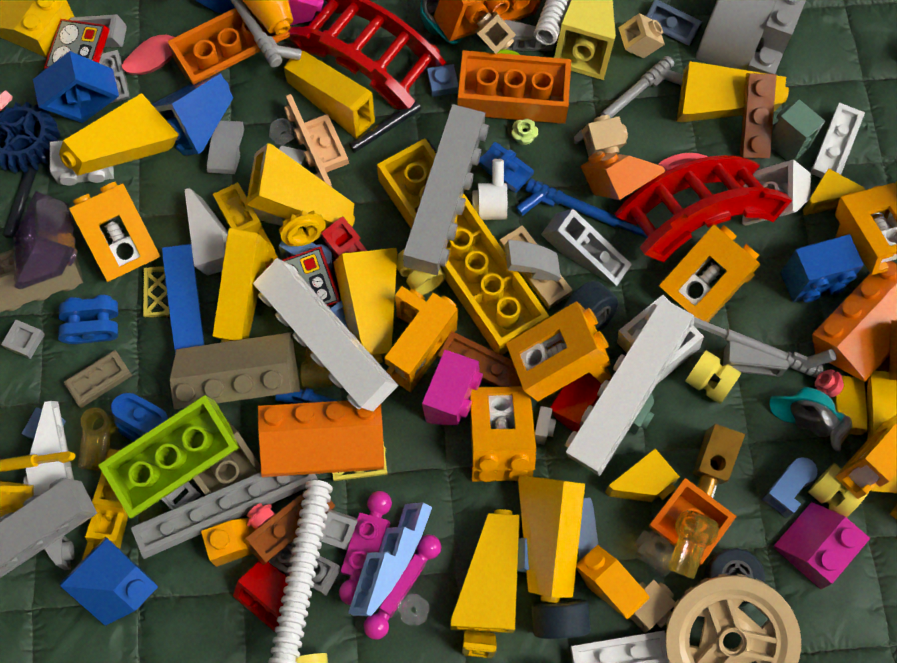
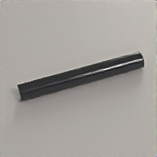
(384, 127)
(20, 202)

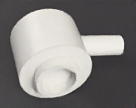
(491, 198)

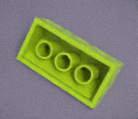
(169, 455)

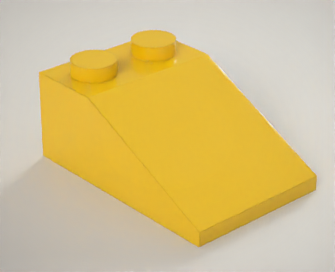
(32, 22)

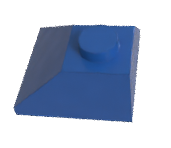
(108, 583)

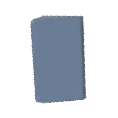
(674, 22)

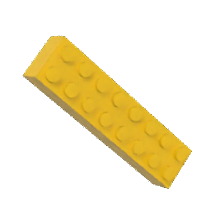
(476, 264)

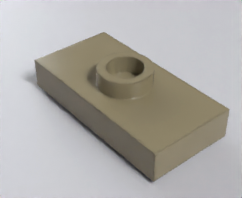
(97, 379)

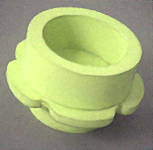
(524, 137)

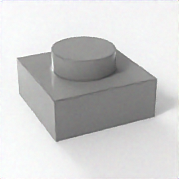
(23, 339)
(545, 425)
(338, 529)

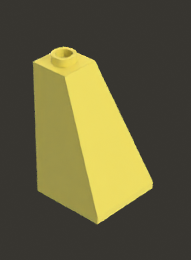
(587, 36)

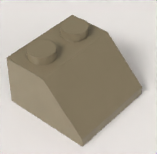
(229, 470)

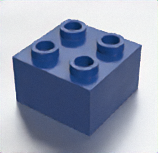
(75, 87)
(821, 269)

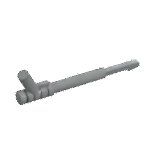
(266, 43)
(654, 76)
(808, 365)

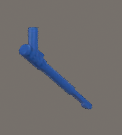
(551, 196)

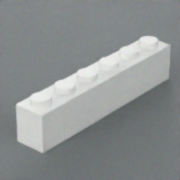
(325, 336)
(630, 386)

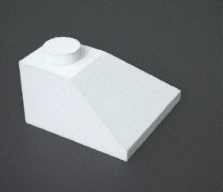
(787, 178)

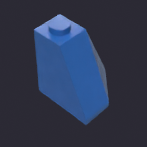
(196, 112)

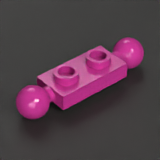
(365, 539)
(377, 624)

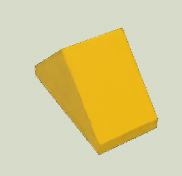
(829, 192)

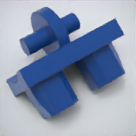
(515, 171)

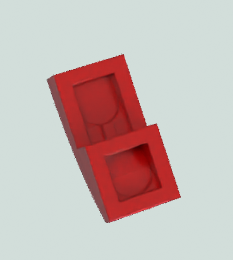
(342, 238)

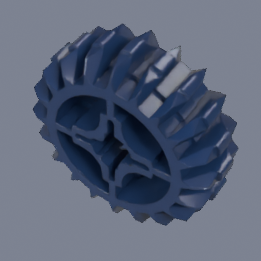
(20, 129)

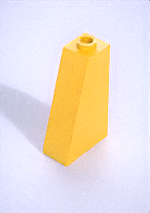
(717, 92)
(332, 93)
(118, 137)
(287, 188)
(238, 295)
(368, 297)
(552, 528)
(490, 586)

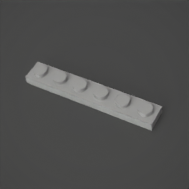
(213, 510)

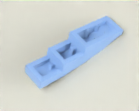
(385, 567)

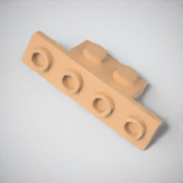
(320, 140)

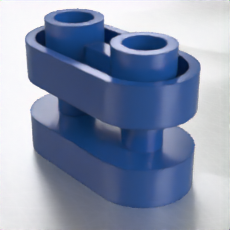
(88, 320)
(136, 415)

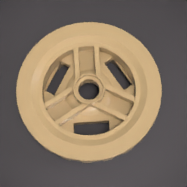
(719, 603)

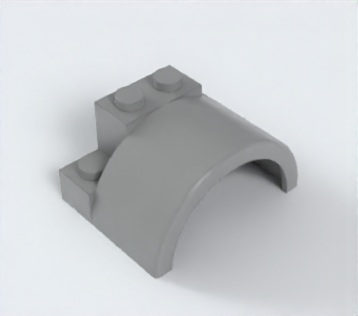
(743, 26)

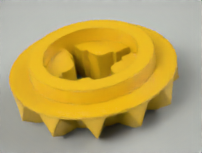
(295, 236)

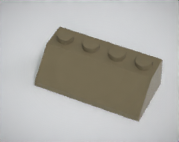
(14, 298)
(235, 370)

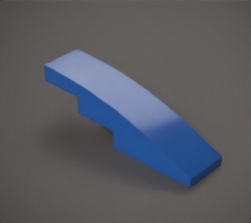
(183, 296)

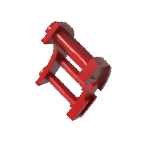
(350, 55)
(712, 208)

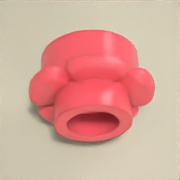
(829, 383)
(259, 515)

